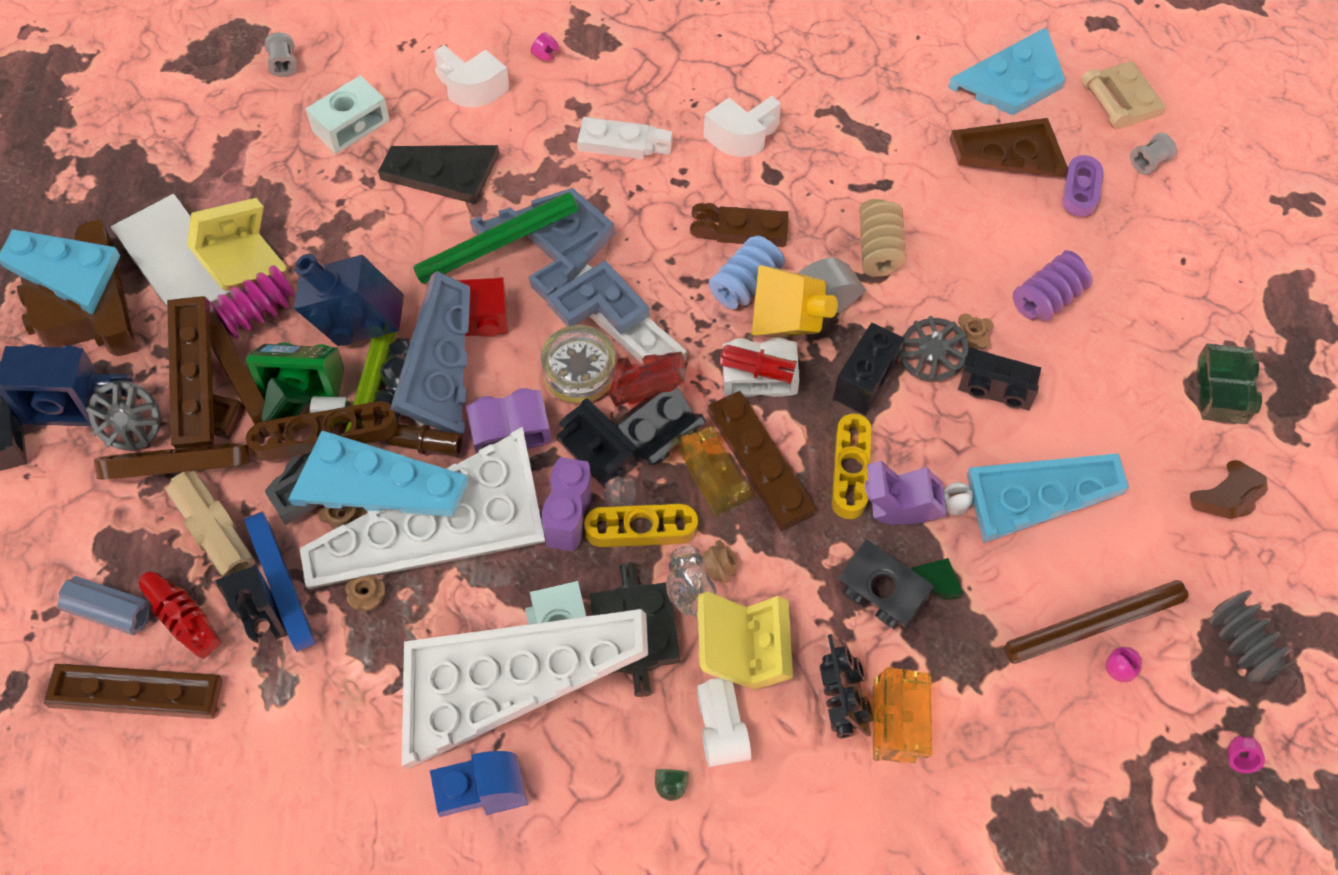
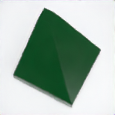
(283, 400)

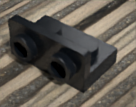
(1000, 379)
(659, 424)

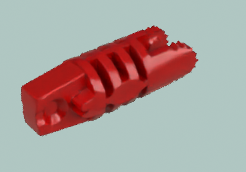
(179, 614)

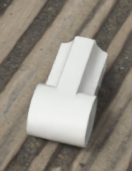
(723, 733)

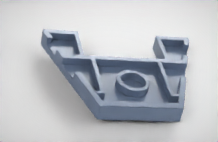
(568, 242)

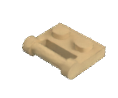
(1130, 90)

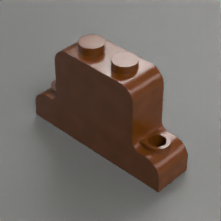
(65, 323)

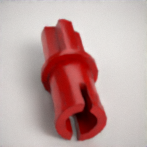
(757, 363)

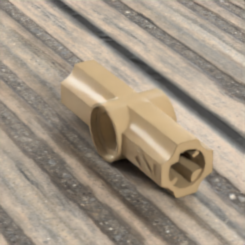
(209, 524)

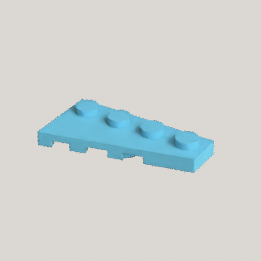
(365, 476)

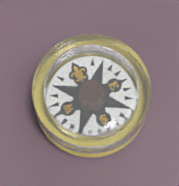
(578, 363)

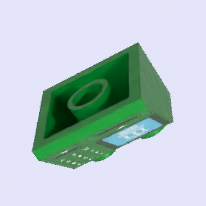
(309, 368)

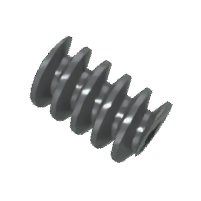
(1250, 638)

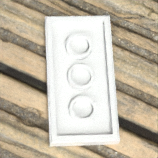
(159, 248)

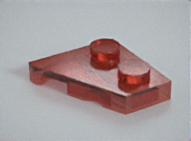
(656, 374)

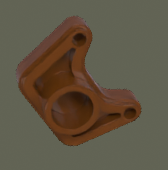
(1234, 495)

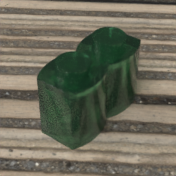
(1228, 384)

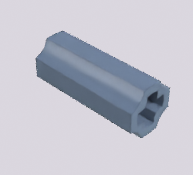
(104, 605)

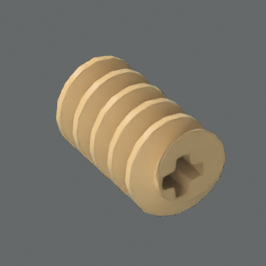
(881, 237)

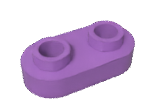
(1082, 185)

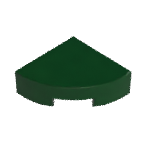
(942, 577)

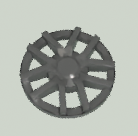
(934, 349)
(124, 415)

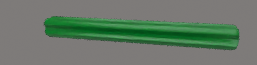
(496, 237)

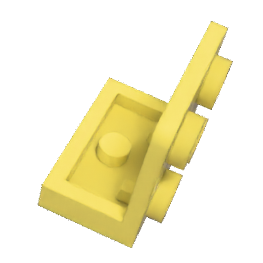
(230, 243)
(745, 642)

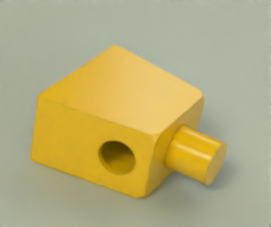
(790, 303)

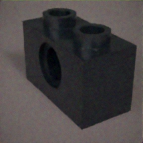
(868, 368)
(873, 564)

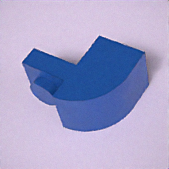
(486, 781)

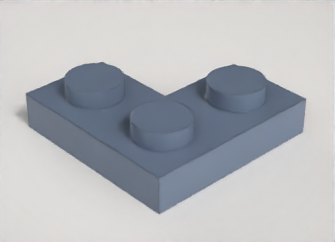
(600, 291)

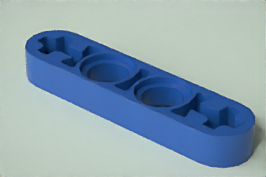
(280, 582)

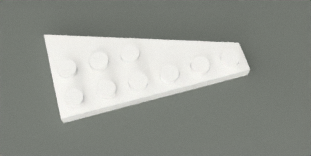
(493, 516)
(489, 677)

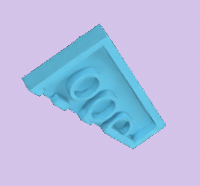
(1036, 491)

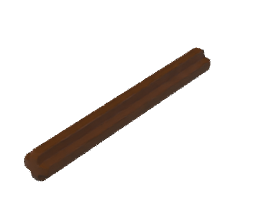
(1095, 621)

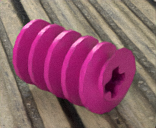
(254, 301)

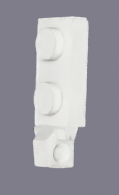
(622, 138)

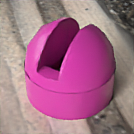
(544, 46)
(1119, 666)
(1254, 754)

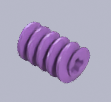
(1053, 287)

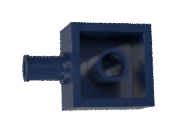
(347, 299)
(52, 384)

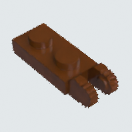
(738, 224)

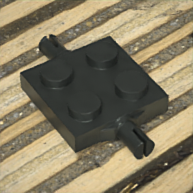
(660, 620)

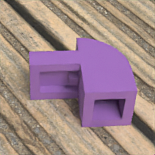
(904, 497)

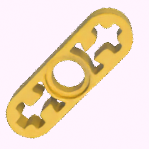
(842, 478)
(651, 512)

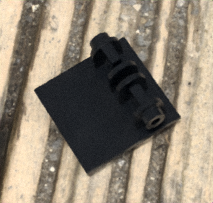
(842, 677)

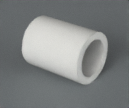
(327, 403)

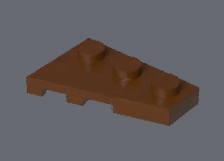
(1012, 146)

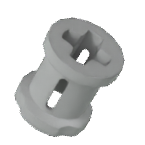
(280, 50)
(1149, 156)

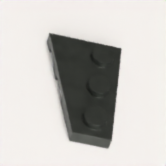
(441, 169)

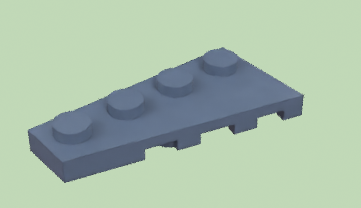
(436, 359)

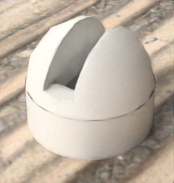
(960, 503)

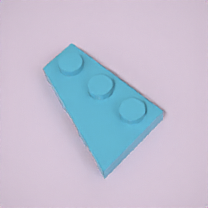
(63, 265)

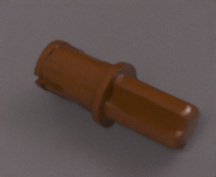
(427, 440)

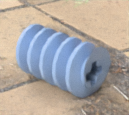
(738, 277)

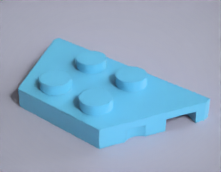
(1015, 75)

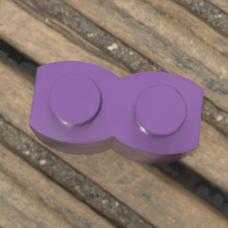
(496, 418)
(567, 504)

